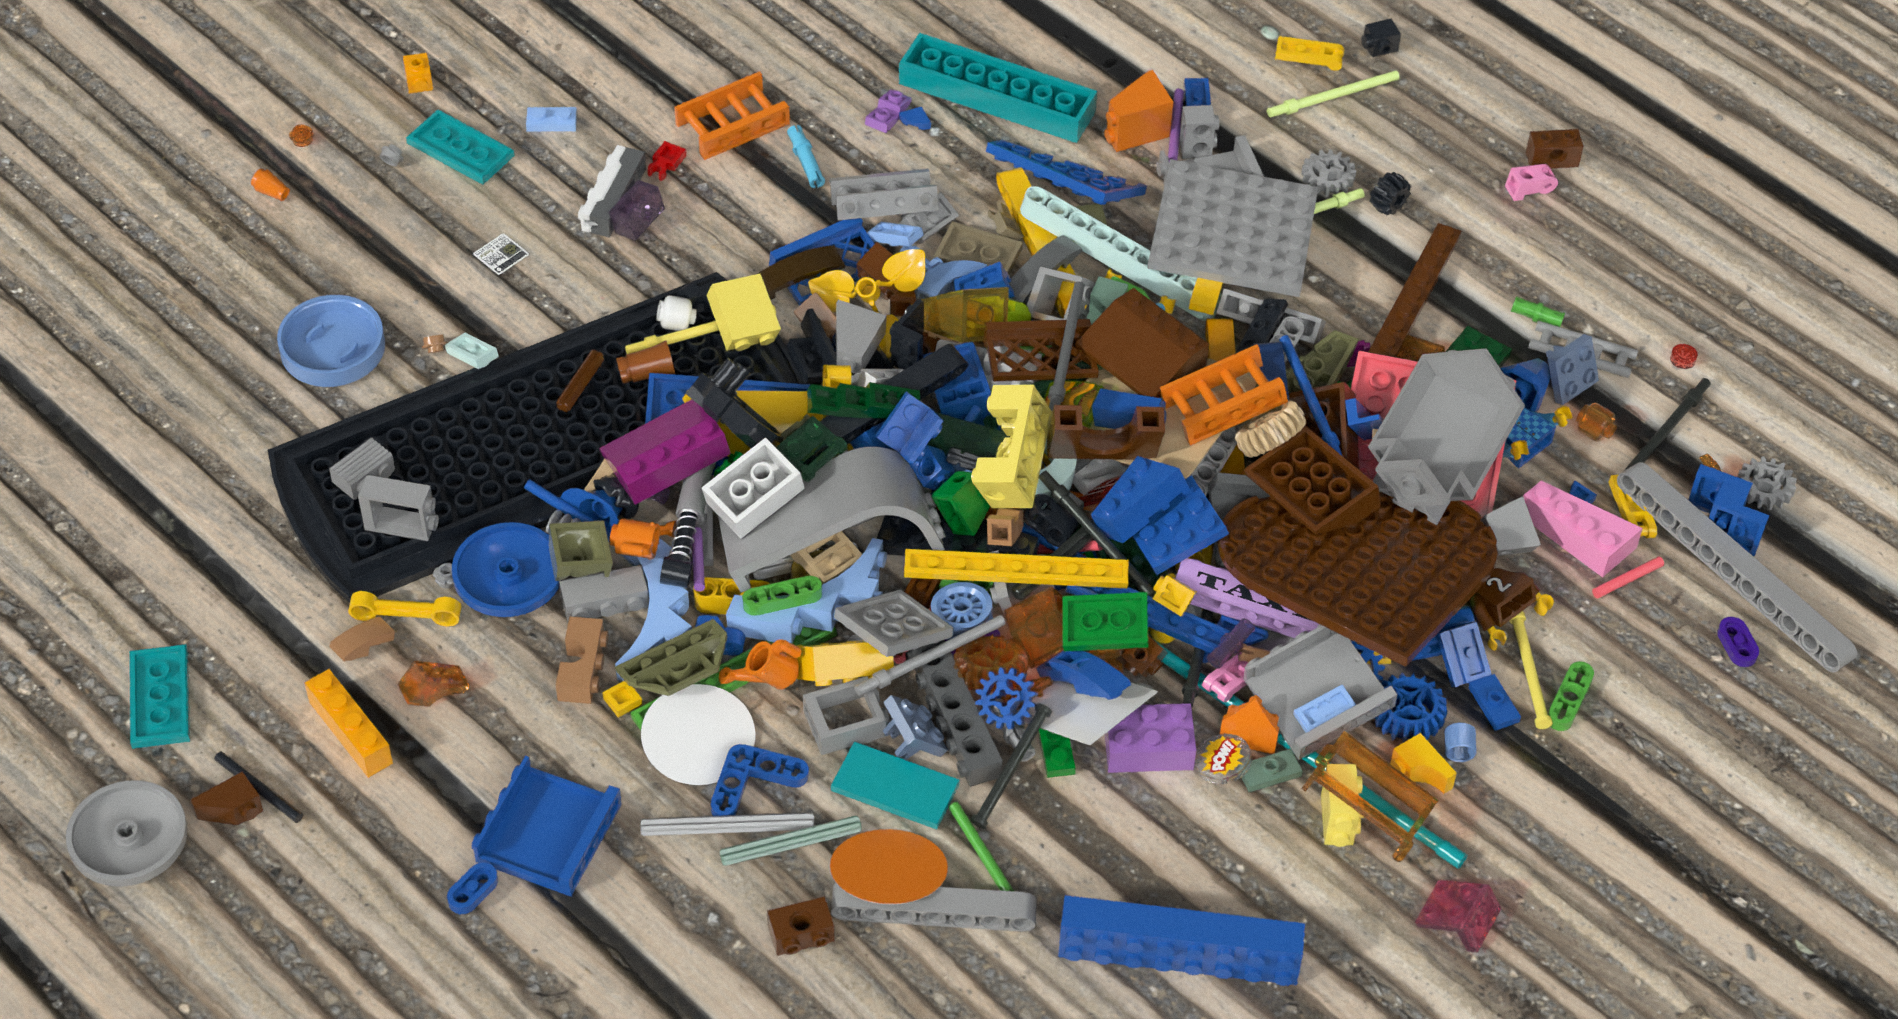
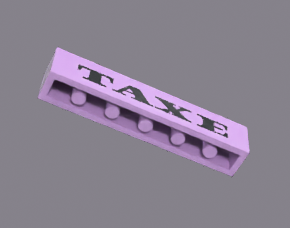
(1225, 595)

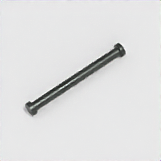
(981, 818)

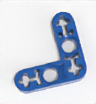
(744, 769)

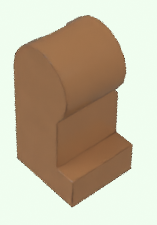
(1005, 526)

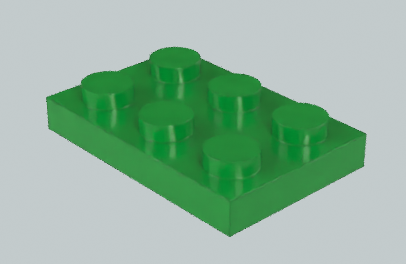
(1105, 621)

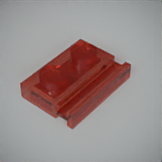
(1098, 493)

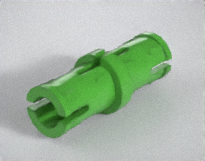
(1537, 312)

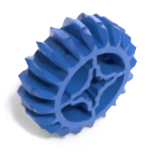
(1410, 714)

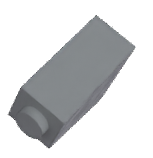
(857, 334)

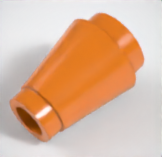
(268, 184)

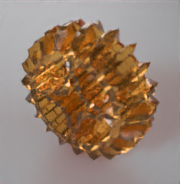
(988, 655)

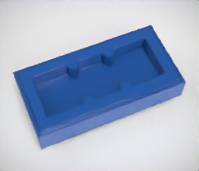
(1494, 702)

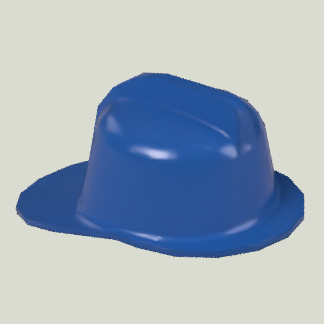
(595, 505)

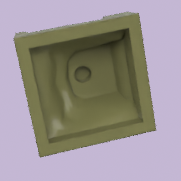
(579, 549)

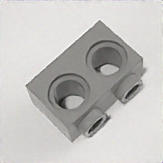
(1198, 131)

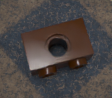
(1555, 148)
(809, 914)

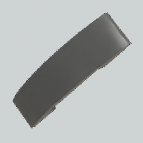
(1052, 256)

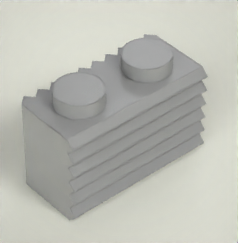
(365, 460)

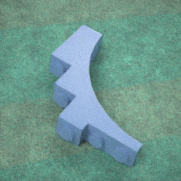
(851, 586)
(665, 607)

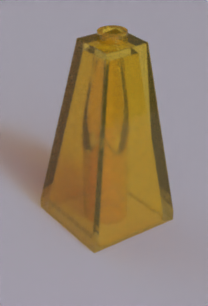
(964, 312)

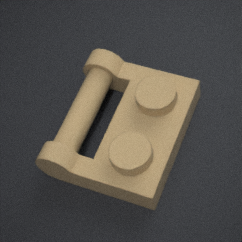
(831, 561)

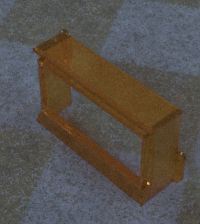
(1383, 775)

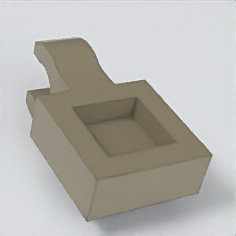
(1005, 224)

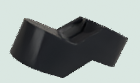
(697, 297)

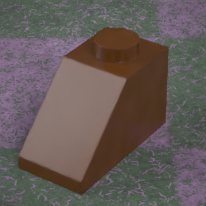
(228, 802)

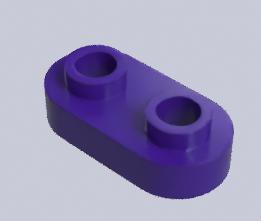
(1740, 644)

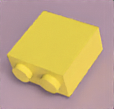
(1339, 819)

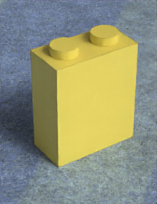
(743, 312)

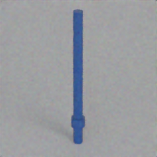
(1313, 403)

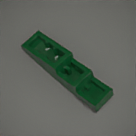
(856, 401)

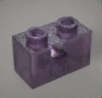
(637, 210)

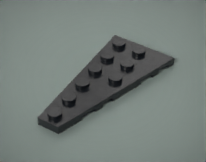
(903, 534)

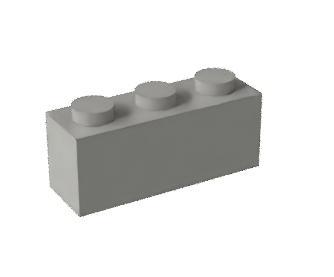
(605, 596)

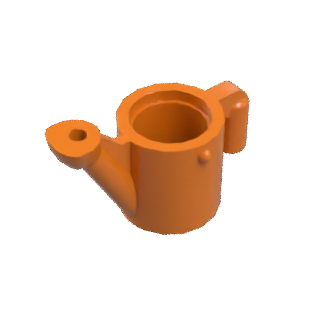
(639, 537)
(767, 664)

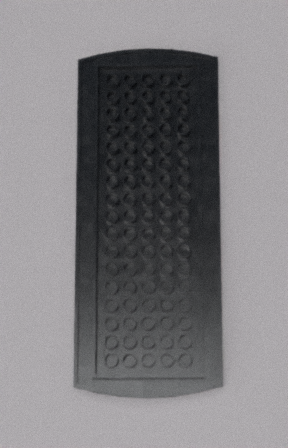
(484, 439)

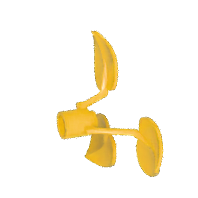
(903, 270)

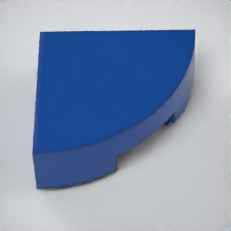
(915, 117)
(1582, 492)

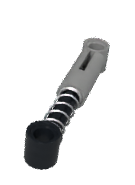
(690, 509)

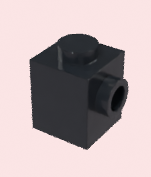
(1381, 37)

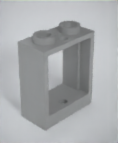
(1046, 291)
(395, 521)
(845, 736)

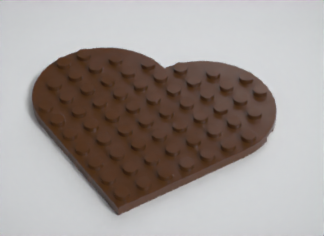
(1373, 581)

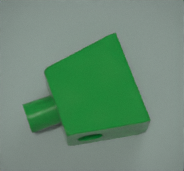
(961, 503)

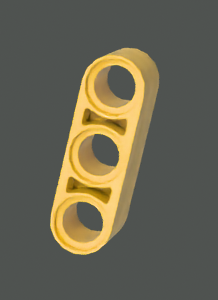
(719, 594)

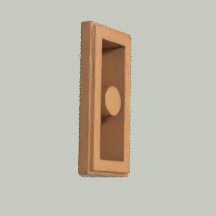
(822, 311)

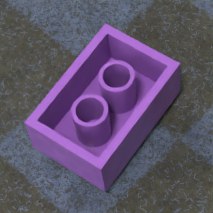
(1152, 740)

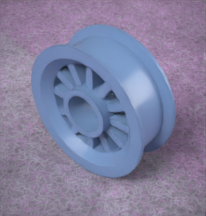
(962, 606)

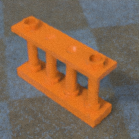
(737, 132)
(1232, 411)

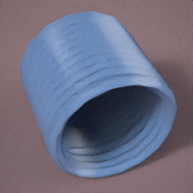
(1460, 742)

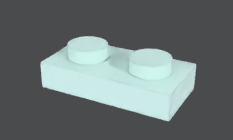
(471, 350)

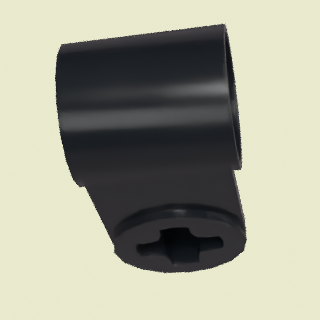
(1053, 521)

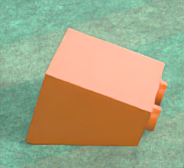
(1139, 114)

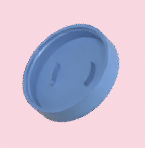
(331, 340)

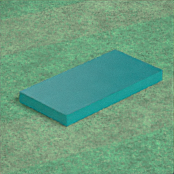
(460, 146)
(159, 696)
(895, 785)

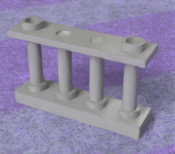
(883, 194)

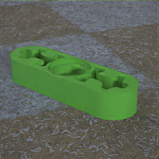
(762, 593)
(1569, 685)

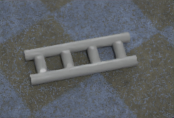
(1621, 351)

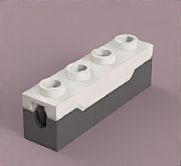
(621, 172)

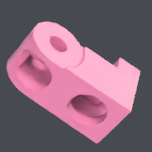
(1530, 181)

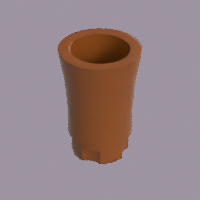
(639, 364)

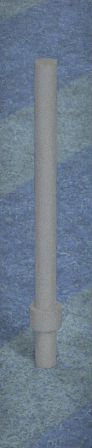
(884, 677)

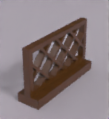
(1038, 335)

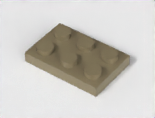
(976, 245)

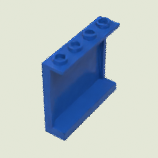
(545, 828)

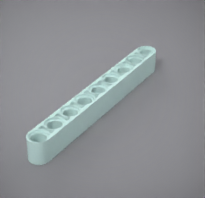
(1107, 246)

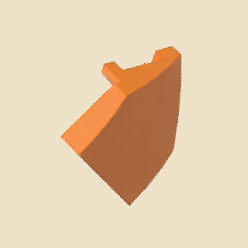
(1253, 725)

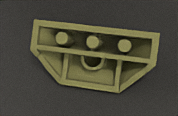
(677, 661)

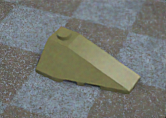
(1325, 362)

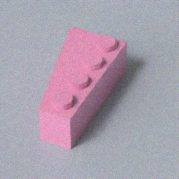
(1581, 528)

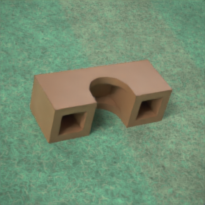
(579, 679)

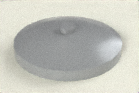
(126, 833)

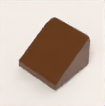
(900, 302)

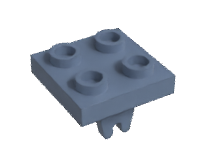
(1572, 368)
(915, 727)

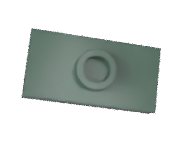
(1272, 770)

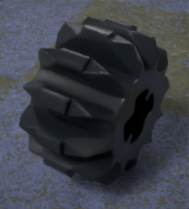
(1390, 193)

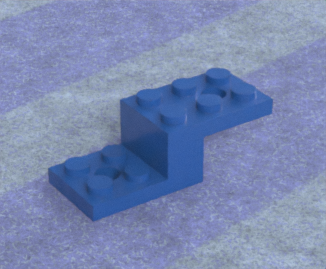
(967, 389)

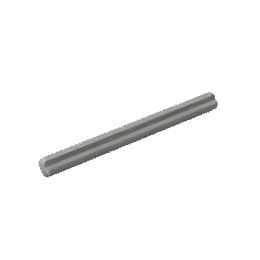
(726, 824)

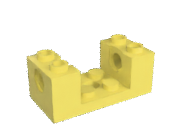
(1014, 479)

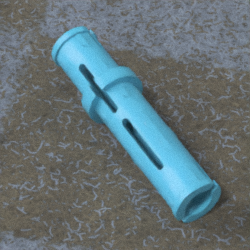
(802, 149)

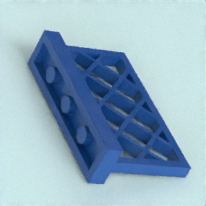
(832, 235)

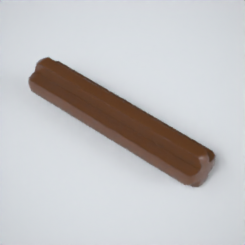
(580, 380)

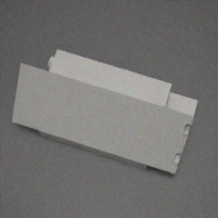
(1444, 430)

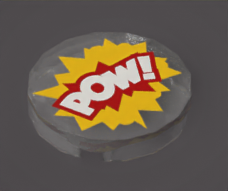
(1223, 758)

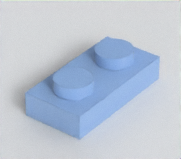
(551, 119)

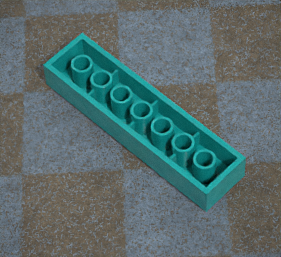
(998, 87)

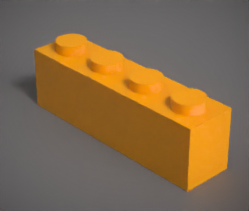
(348, 723)

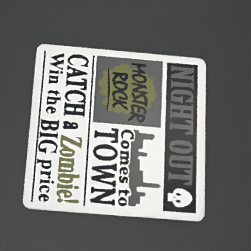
(501, 254)

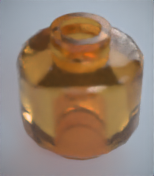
(1596, 422)

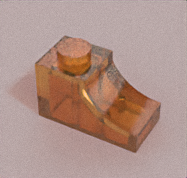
(430, 682)

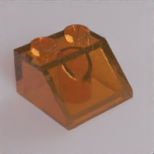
(1038, 625)

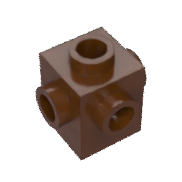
(1149, 664)

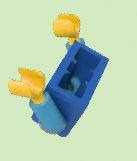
(1533, 434)

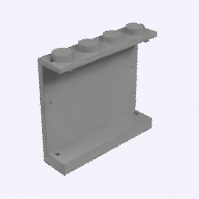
(1307, 670)

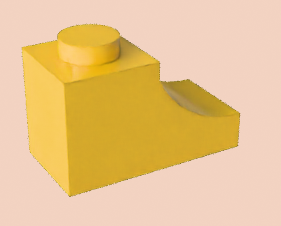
(1423, 763)

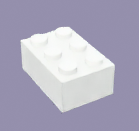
(753, 488)

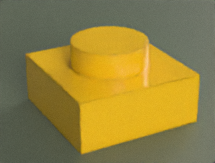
(622, 698)

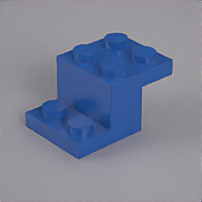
(1725, 501)

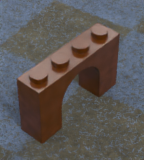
(1073, 441)

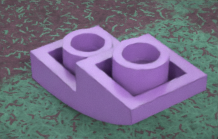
(888, 110)

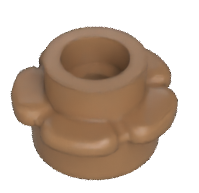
(434, 343)

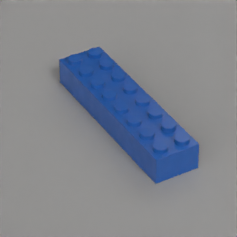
(1181, 940)

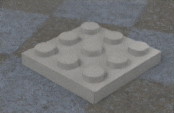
(893, 623)

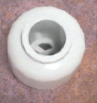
(676, 313)

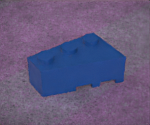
(1137, 496)

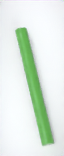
(980, 848)

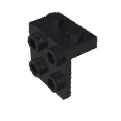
(908, 337)

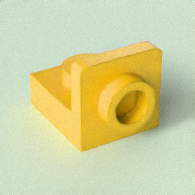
(1173, 594)

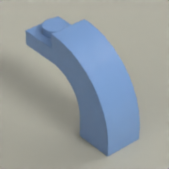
(941, 277)

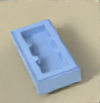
(895, 234)
(1323, 708)

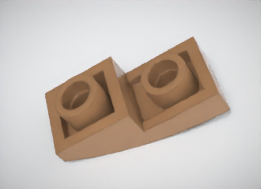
(358, 639)

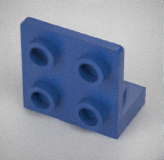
(910, 428)

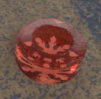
(1683, 356)

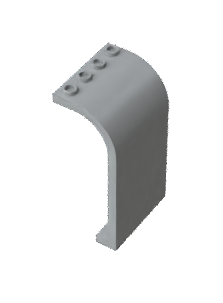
(840, 495)

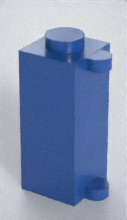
(1117, 408)

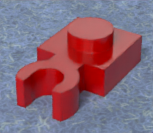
(666, 158)

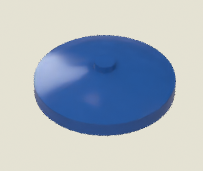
(505, 570)

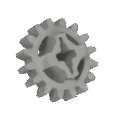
(1329, 172)
(1767, 482)

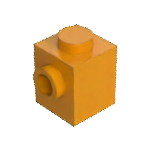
(418, 73)

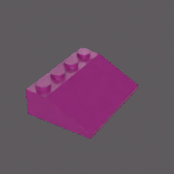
(665, 450)

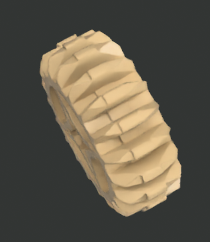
(1270, 429)

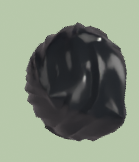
(614, 488)

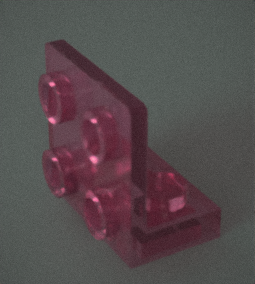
(1461, 908)

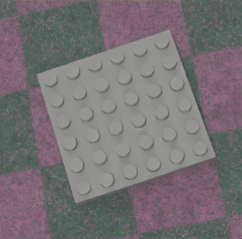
(1233, 228)

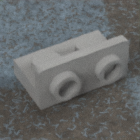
(931, 221)

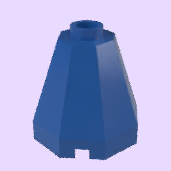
(1531, 381)

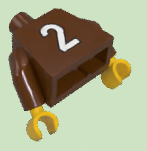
(1503, 598)

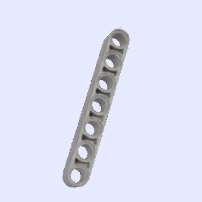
(946, 909)

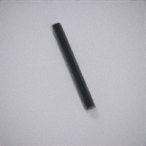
(263, 790)

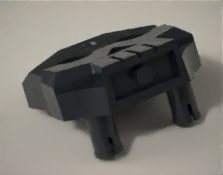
(720, 401)

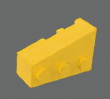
(840, 661)

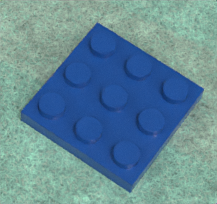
(1180, 530)

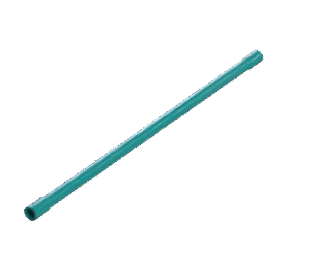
(1442, 847)

